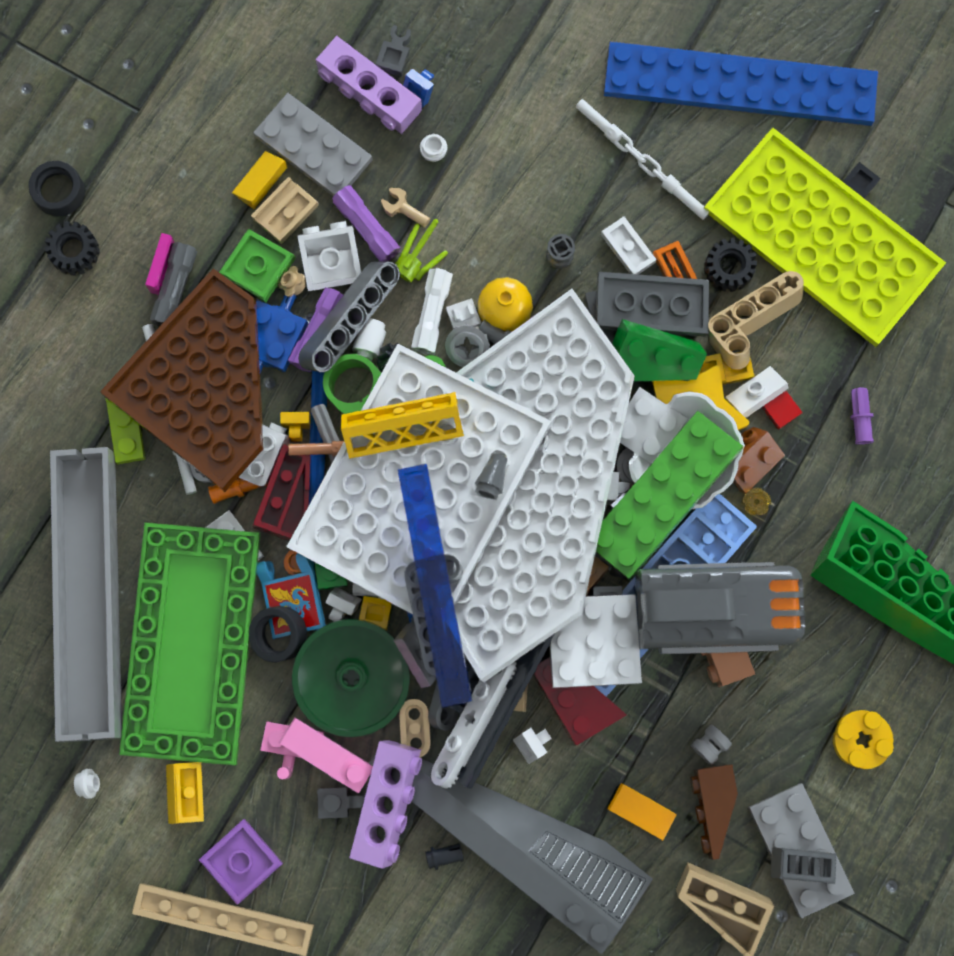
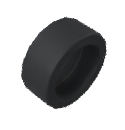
(48, 170)
(258, 639)

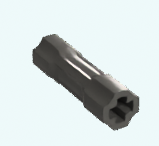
(179, 266)

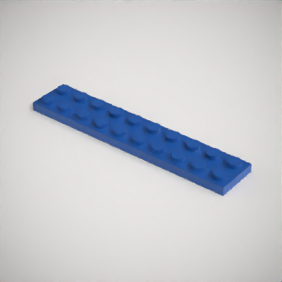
(741, 83)

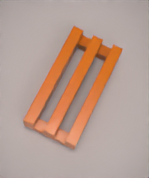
(682, 257)

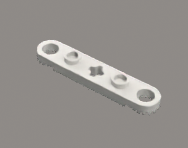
(467, 733)

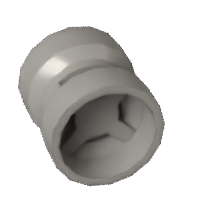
(711, 745)

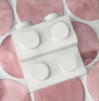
(329, 256)

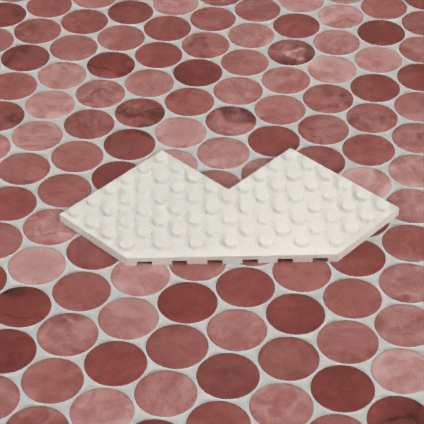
(547, 539)

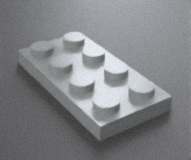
(312, 145)
(792, 823)

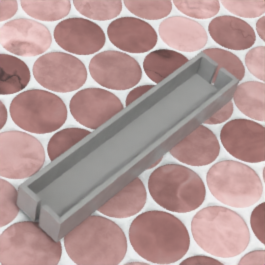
(85, 595)

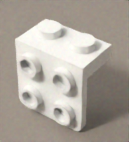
(262, 466)

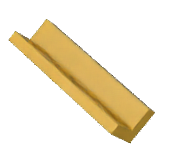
(401, 415)

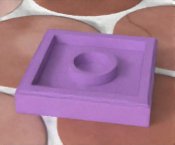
(240, 861)

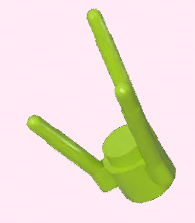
(408, 263)

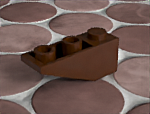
(717, 799)

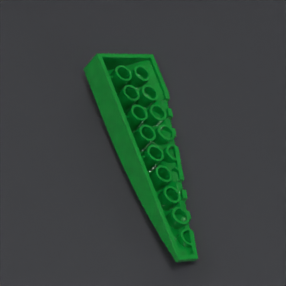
(889, 580)

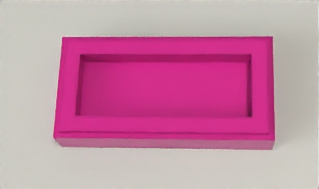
(159, 264)

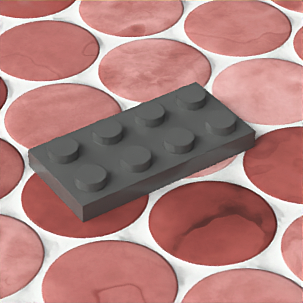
(657, 302)

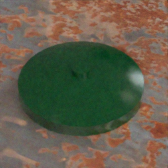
(350, 678)

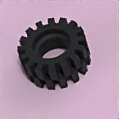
(734, 249)
(76, 263)

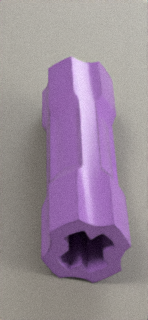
(378, 239)
(324, 306)

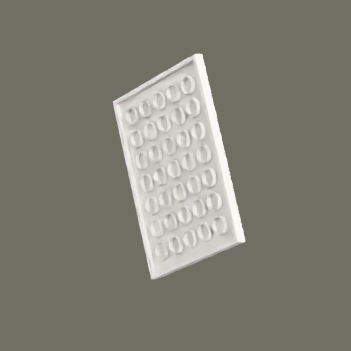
(359, 510)

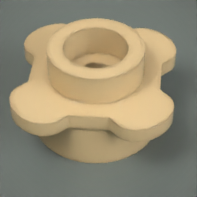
(292, 282)

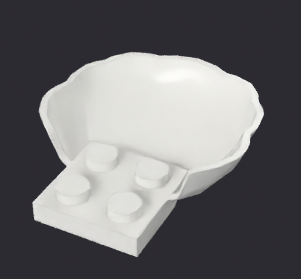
(653, 425)

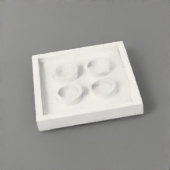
(598, 645)

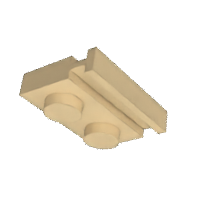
(284, 210)

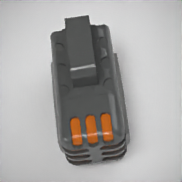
(719, 607)

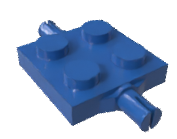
(278, 333)

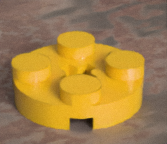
(879, 745)

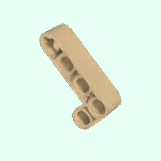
(783, 293)

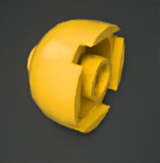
(505, 303)

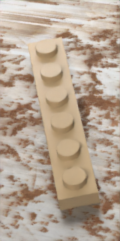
(223, 919)

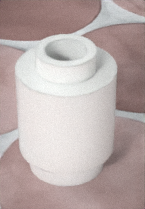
(370, 339)

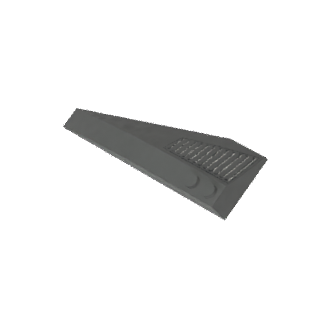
(554, 863)

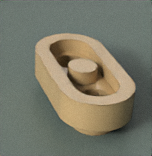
(415, 728)

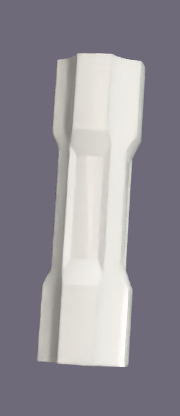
(427, 330)

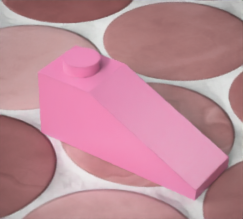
(326, 755)

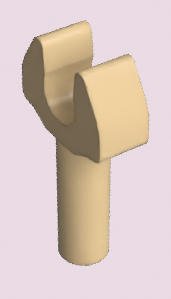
(404, 208)

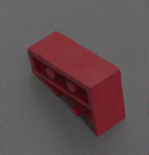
(579, 709)

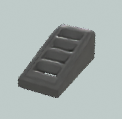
(784, 865)

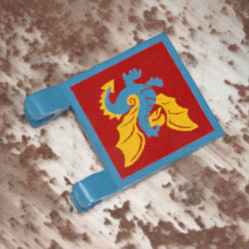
(293, 591)

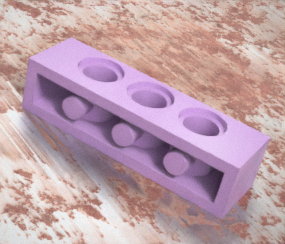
(339, 56)
(367, 845)

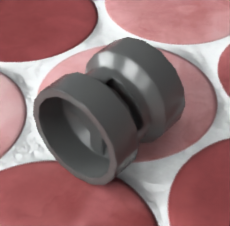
(559, 257)

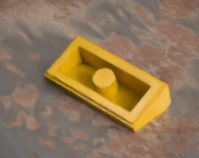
(260, 179)
(184, 792)

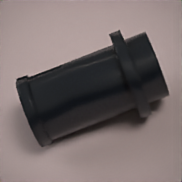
(444, 856)

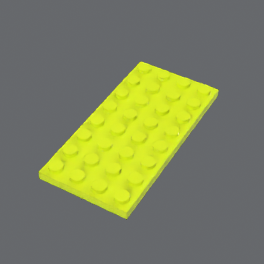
(827, 233)

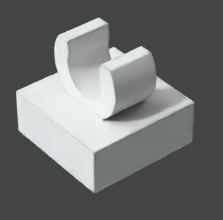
(463, 313)
(616, 488)
(342, 603)
(532, 745)

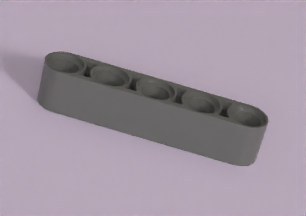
(337, 319)

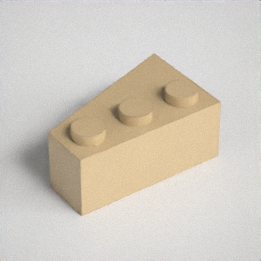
(727, 906)

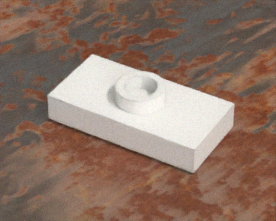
(757, 392)

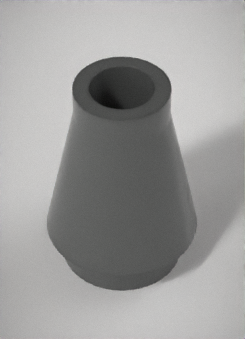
(491, 479)

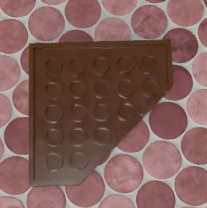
(200, 381)

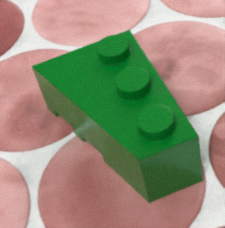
(658, 354)

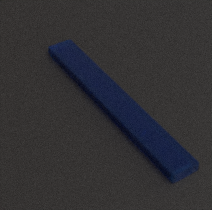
(435, 586)

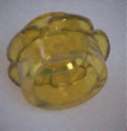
(760, 495)

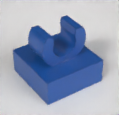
(419, 84)

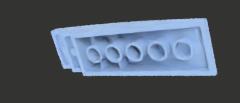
(704, 538)

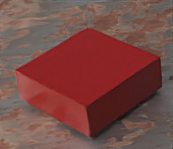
(782, 410)

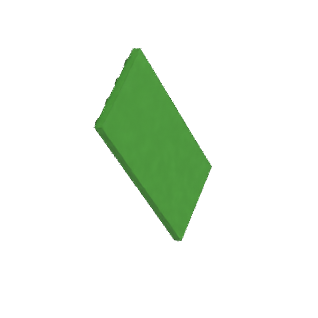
(190, 644)

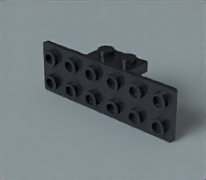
(515, 687)

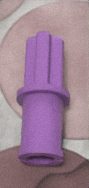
(861, 416)

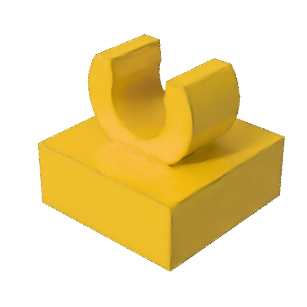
(295, 423)

